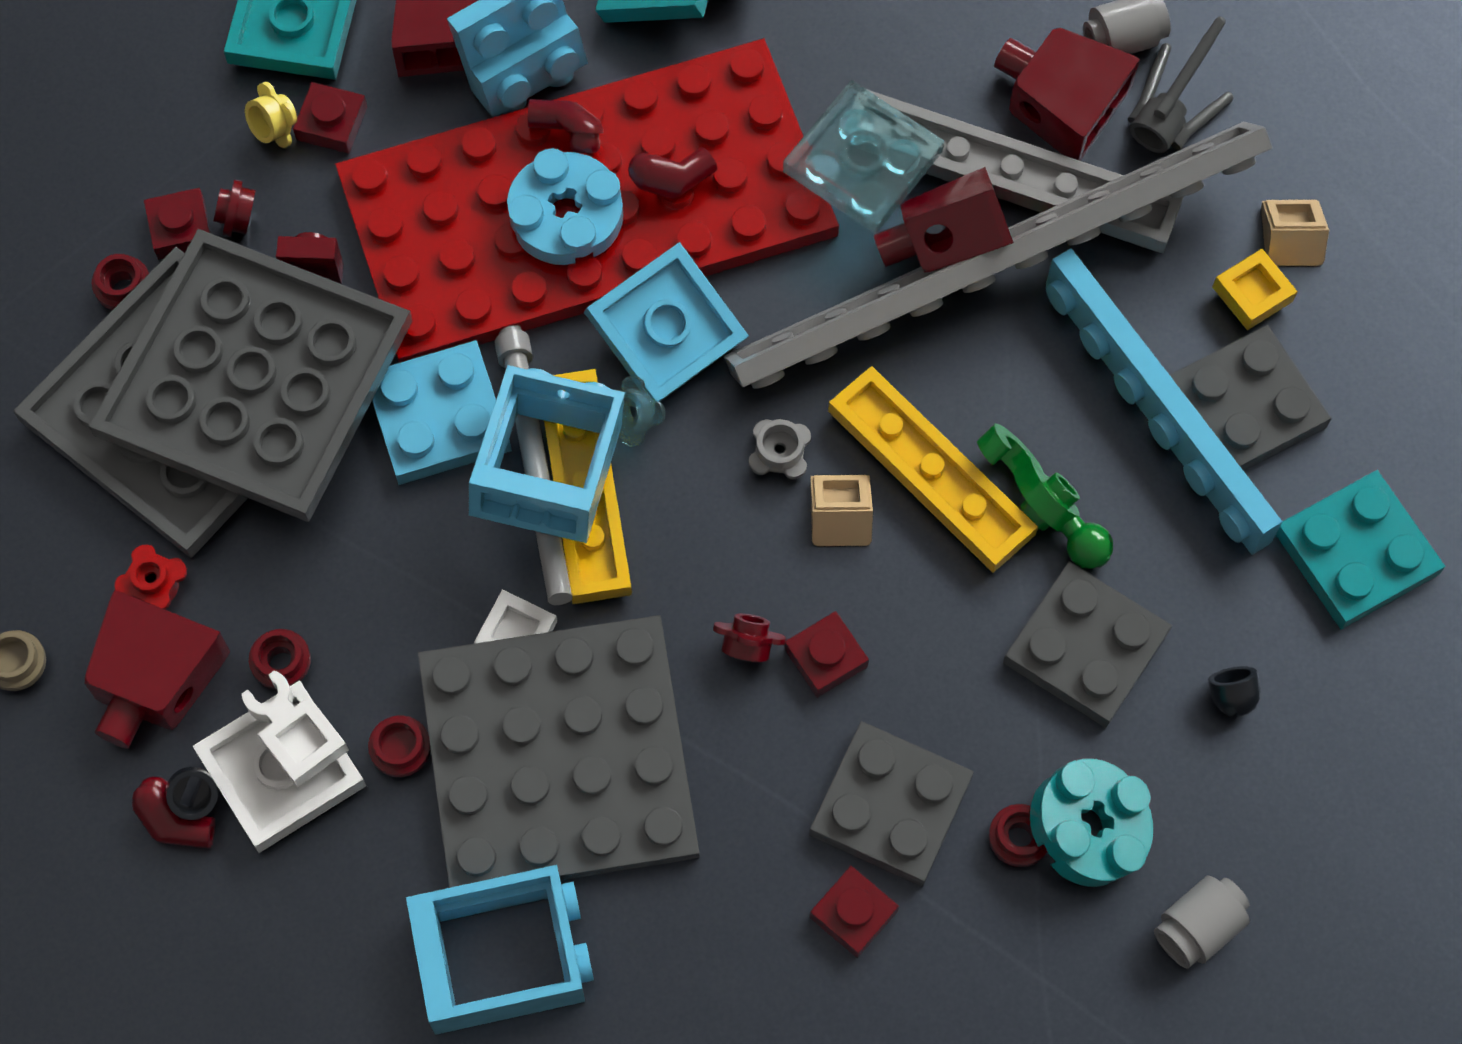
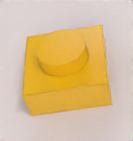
(1254, 289)

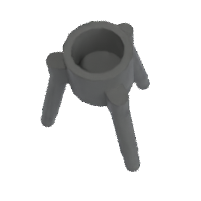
(1160, 119)

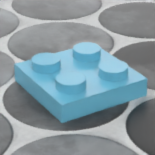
(666, 323)
(435, 411)

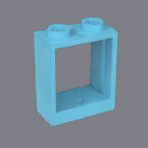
(535, 501)
(433, 907)

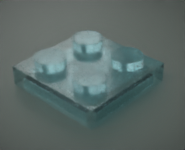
(863, 156)

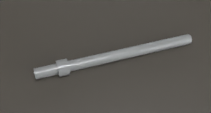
(515, 350)

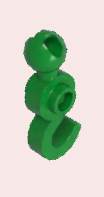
(1048, 499)

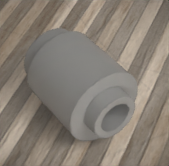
(1128, 24)
(1203, 921)

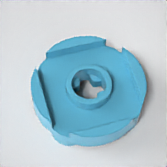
(557, 177)

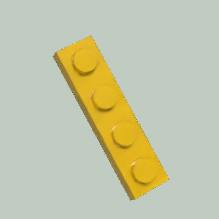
(932, 469)
(600, 566)

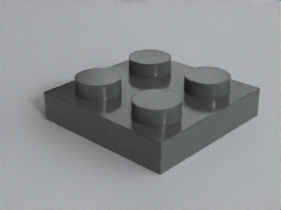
(1253, 397)
(1087, 644)
(891, 803)

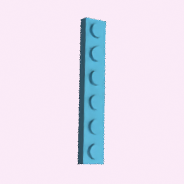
(1170, 414)

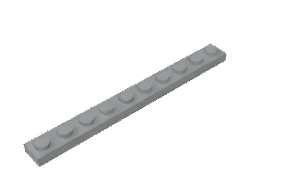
(1071, 221)

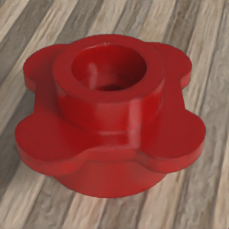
(145, 562)

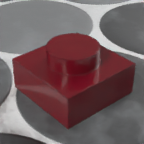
(330, 117)
(175, 220)
(312, 253)
(826, 654)
(854, 911)

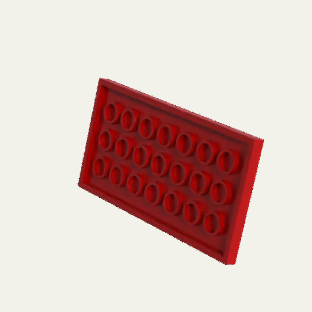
(440, 218)

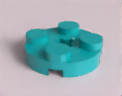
(1122, 808)

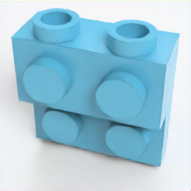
(516, 49)

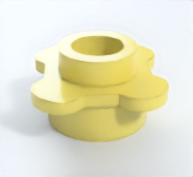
(271, 116)

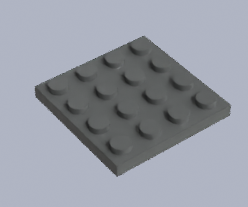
(252, 374)
(65, 402)
(558, 753)

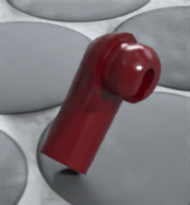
(568, 117)
(670, 177)
(162, 824)

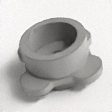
(785, 433)

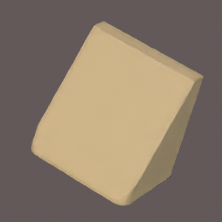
(1294, 232)
(841, 510)

